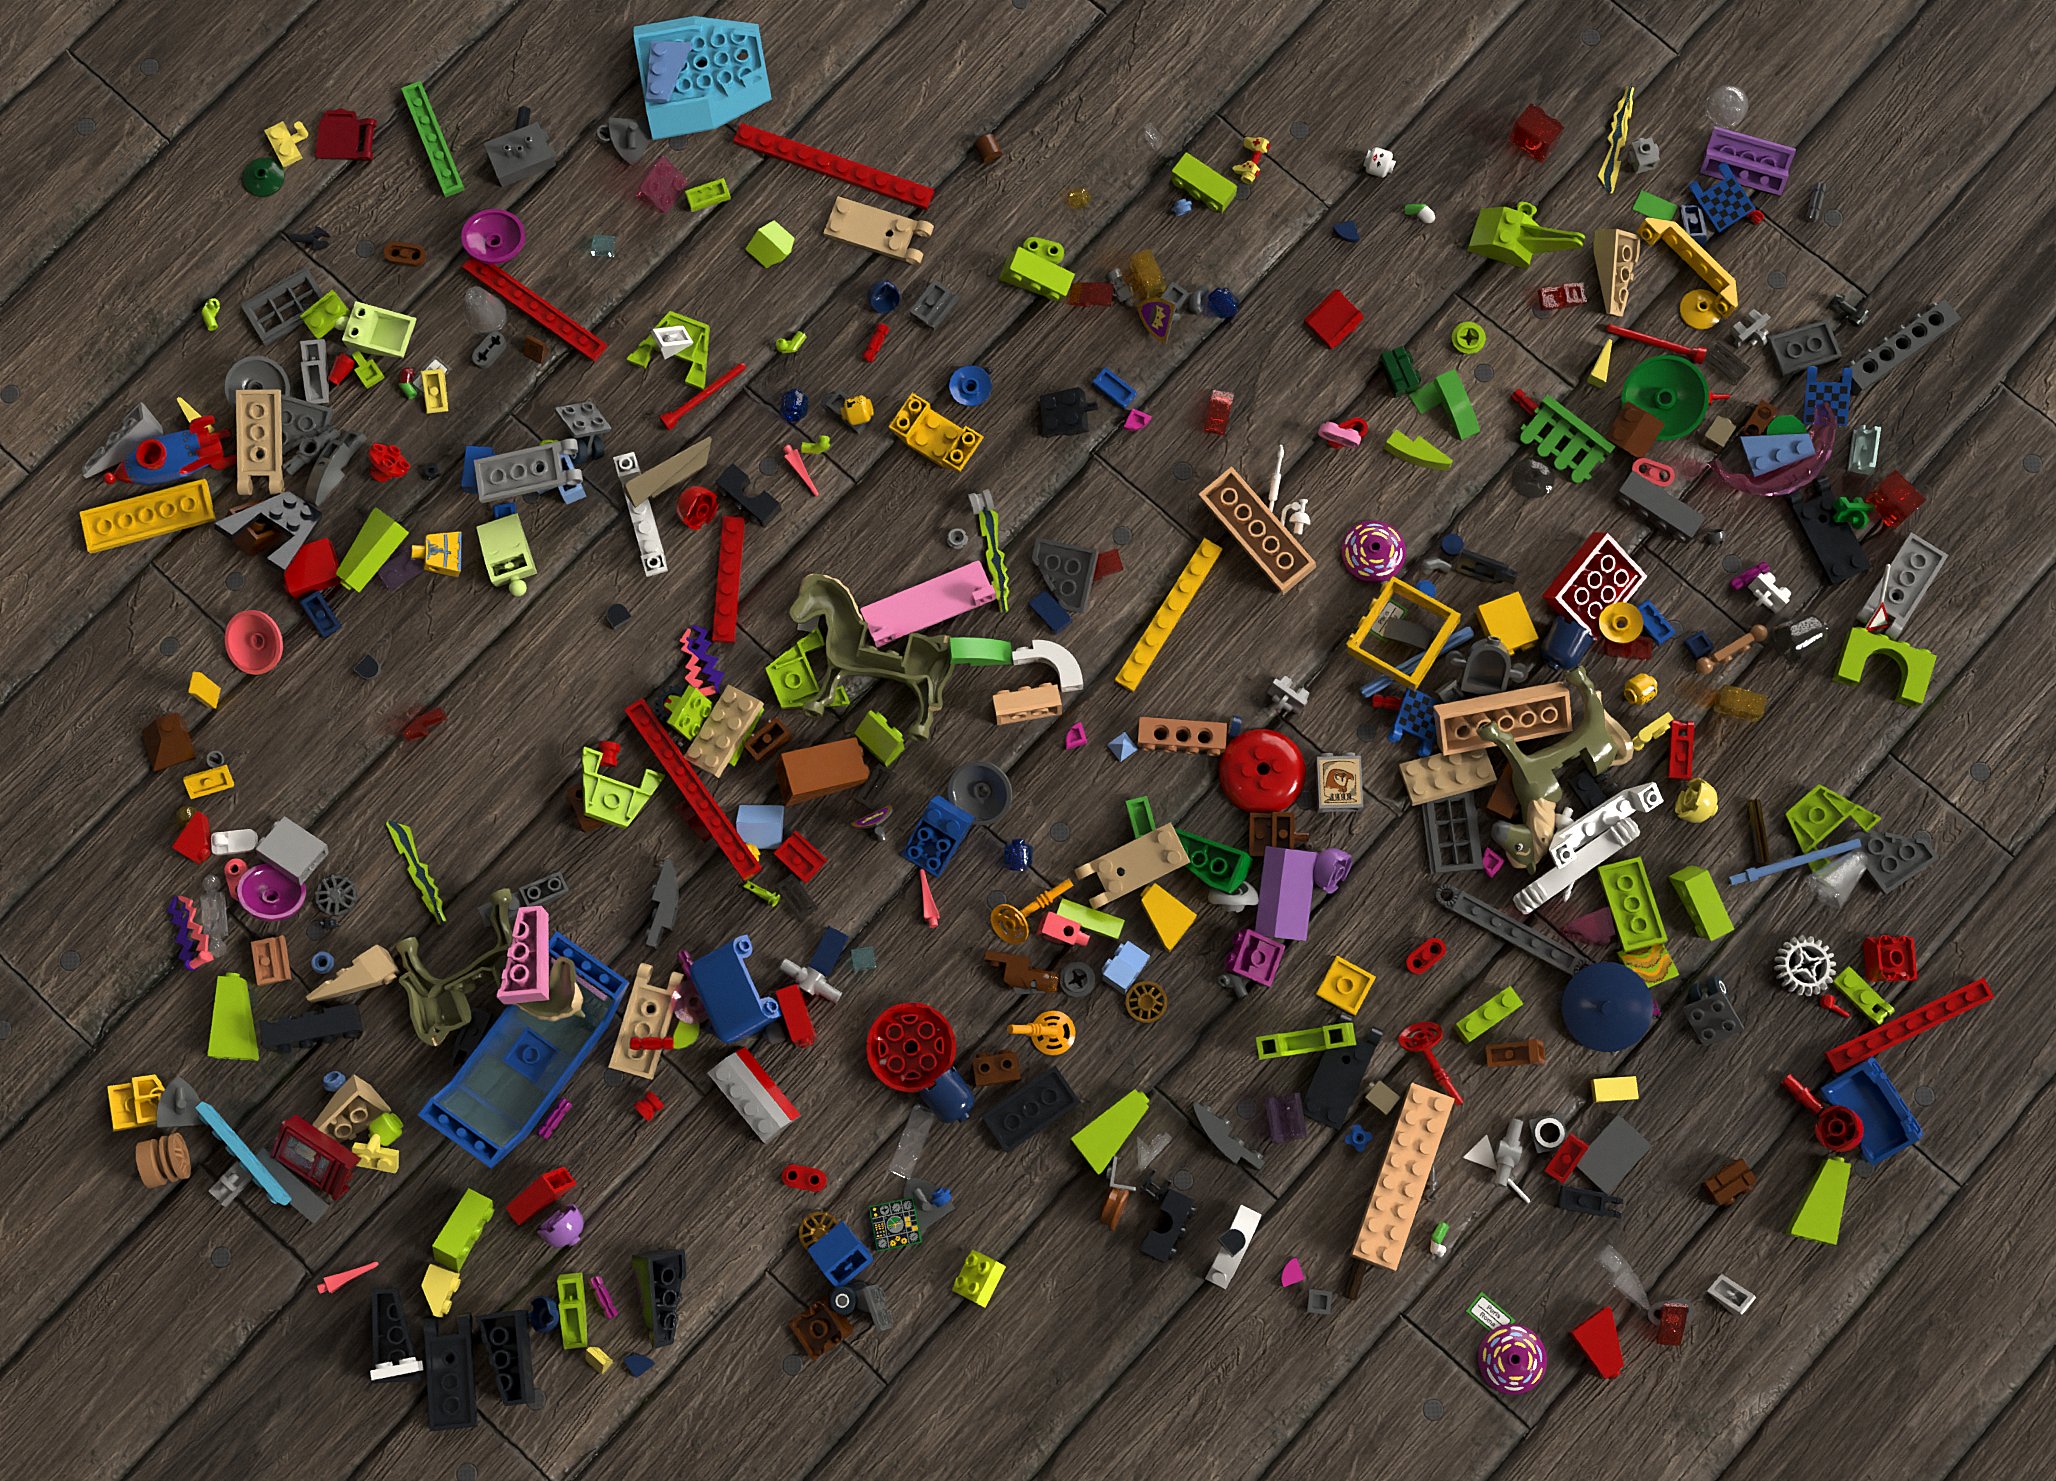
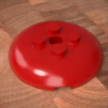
(1262, 792)
(904, 1025)

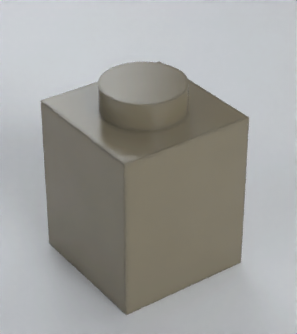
(1718, 434)
(1380, 1097)

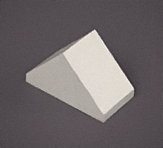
(671, 340)
(1731, 1295)

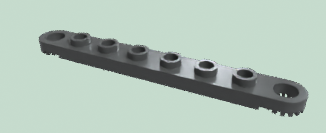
(1512, 931)

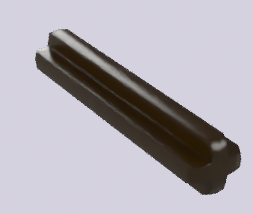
(1758, 831)
(1355, 1279)

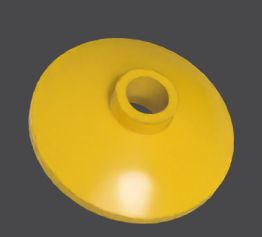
(1694, 315)
(1621, 613)

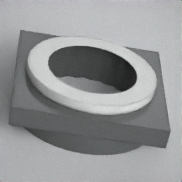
(1535, 1126)

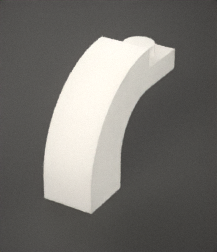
(1056, 657)
(1224, 1265)

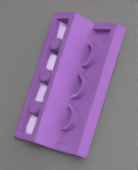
(1750, 159)
(1285, 893)

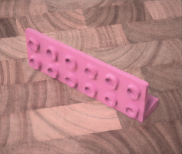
(928, 603)

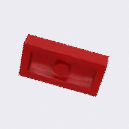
(1566, 1158)

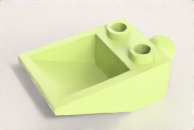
(379, 330)
(506, 549)

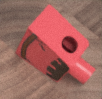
(1052, 928)

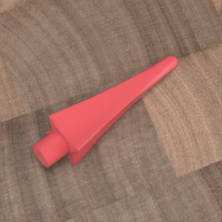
(794, 460)
(930, 911)
(336, 1281)

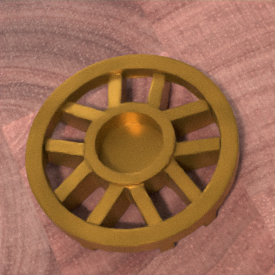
(1146, 1001)
(818, 1230)

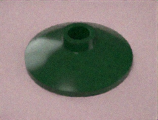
(268, 183)

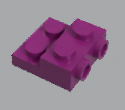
(1254, 957)

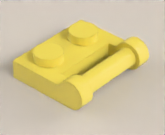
(1653, 730)

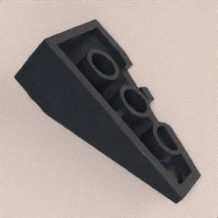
(658, 1286)

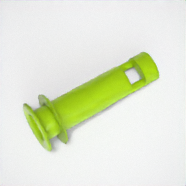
(771, 898)

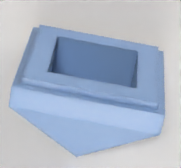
(1122, 747)

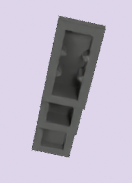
(302, 1195)

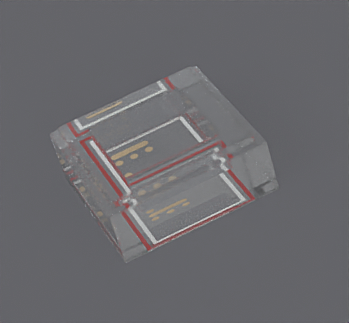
(1152, 136)

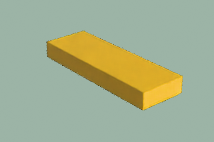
(204, 690)

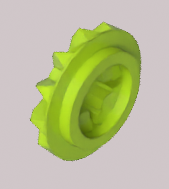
(1475, 332)

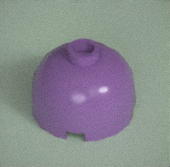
(1330, 867)
(562, 1227)

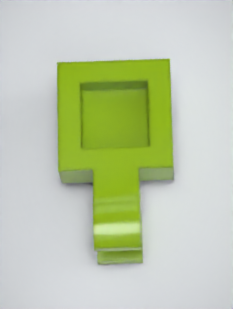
(368, 370)

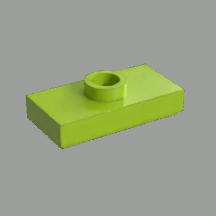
(707, 195)

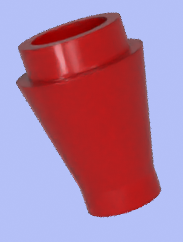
(341, 368)

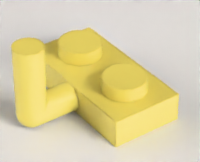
(285, 143)
(375, 1156)

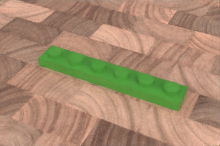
(433, 139)

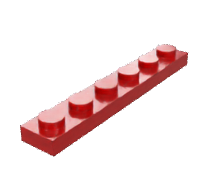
(728, 580)

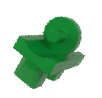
(1853, 511)

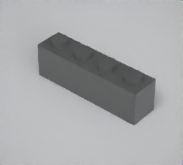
(1659, 507)

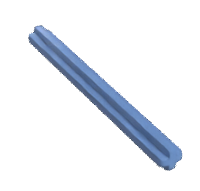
(1411, 664)

